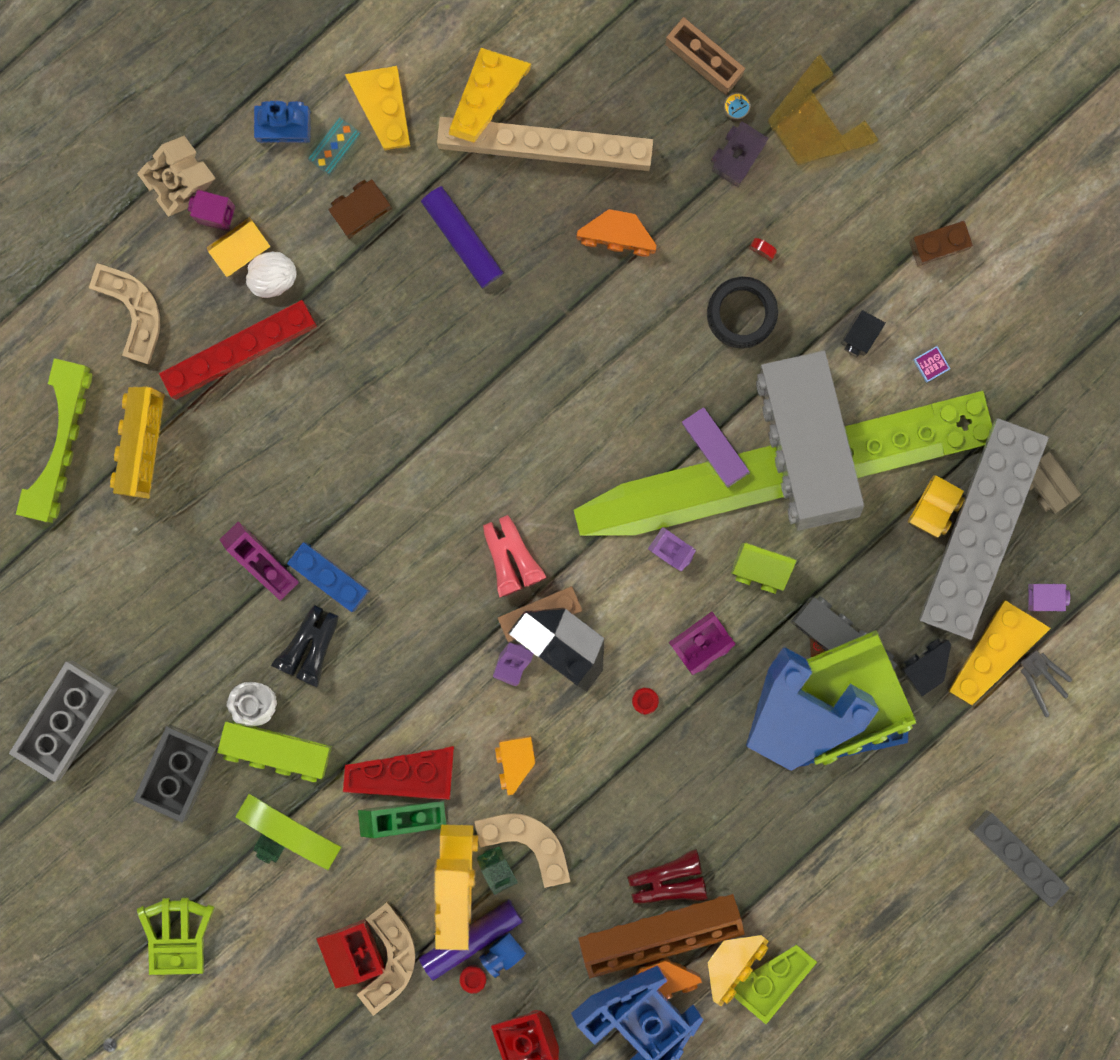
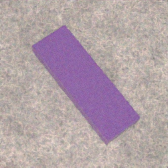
(715, 447)

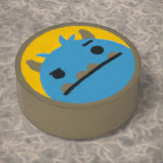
(736, 106)

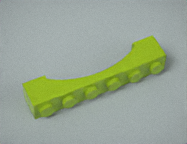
(42, 497)

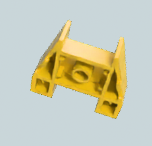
(454, 886)

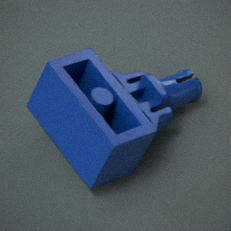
(282, 123)

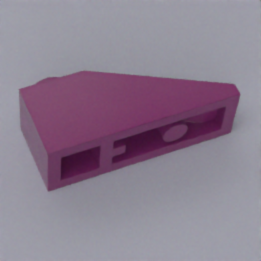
(258, 560)

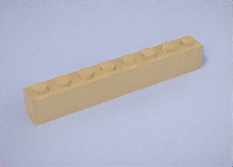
(553, 145)

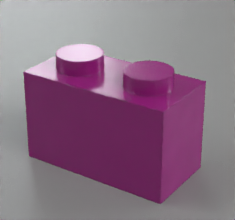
(211, 210)

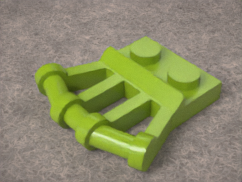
(175, 954)

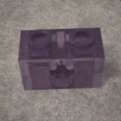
(750, 142)

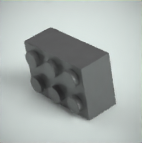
(176, 773)

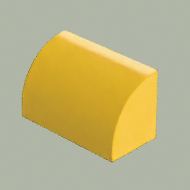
(238, 247)

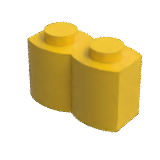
(936, 507)

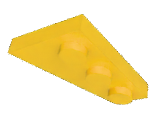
(383, 104)

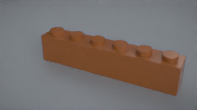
(661, 936)

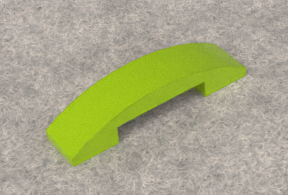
(288, 832)

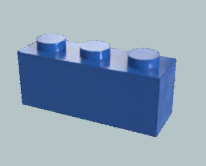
(328, 577)

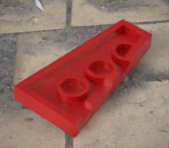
(410, 775)

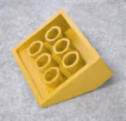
(138, 442)

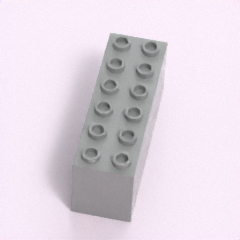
(809, 441)

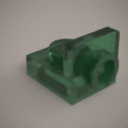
(496, 870)

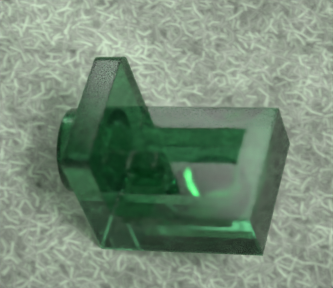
(268, 849)

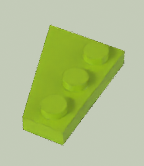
(774, 982)

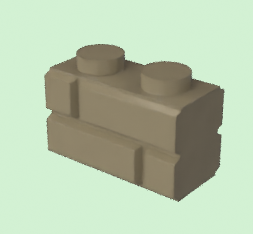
(1053, 485)

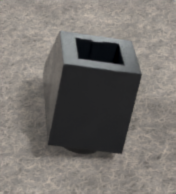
(929, 668)

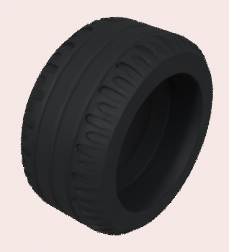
(751, 285)

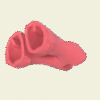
(506, 577)

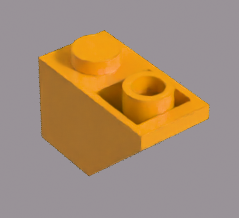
(517, 761)

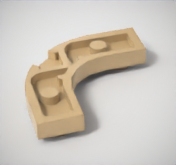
(142, 308)
(532, 833)
(400, 959)

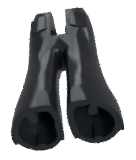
(291, 657)

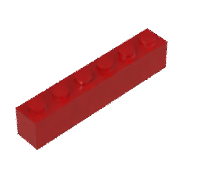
(238, 350)

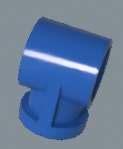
(502, 954)

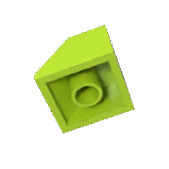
(762, 567)

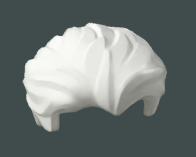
(270, 274)
(251, 704)

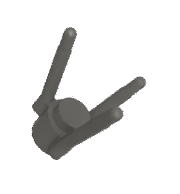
(1037, 664)

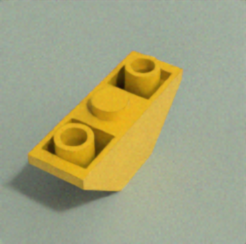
(732, 964)

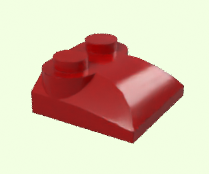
(526, 1038)

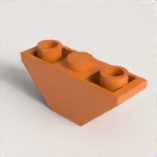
(618, 232)
(677, 976)

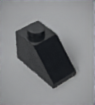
(862, 333)

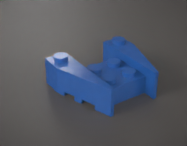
(641, 1017)

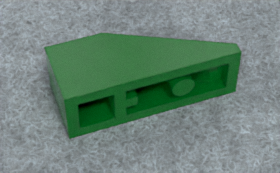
(401, 819)

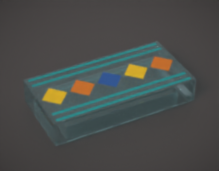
(334, 146)

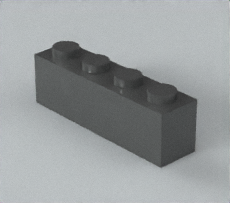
(825, 626)
(1018, 858)

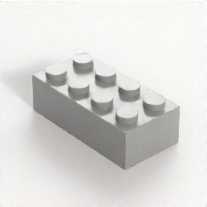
(63, 721)

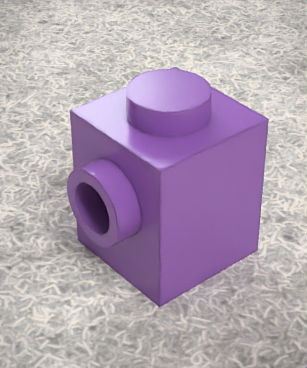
(1048, 597)

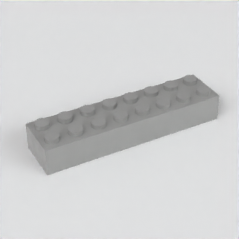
(983, 528)

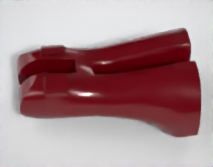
(683, 866)

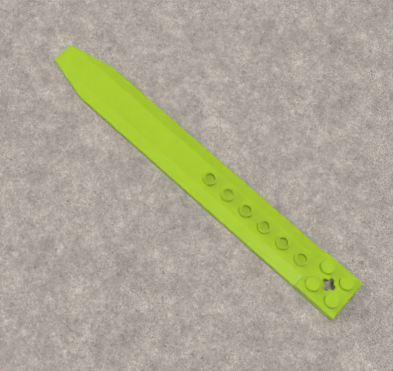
(700, 493)

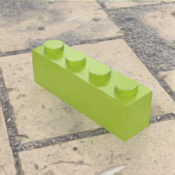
(274, 750)

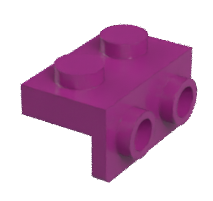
(702, 643)

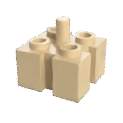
(175, 175)

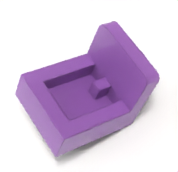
(672, 549)
(512, 663)

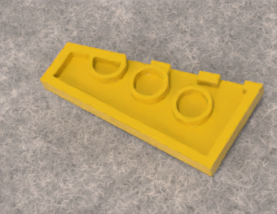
(487, 88)
(998, 649)

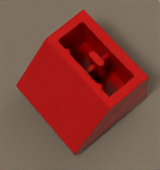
(351, 954)

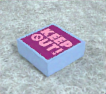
(931, 364)

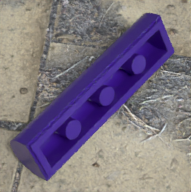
(461, 237)
(481, 934)

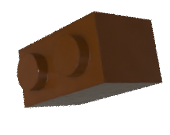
(359, 208)
(941, 243)

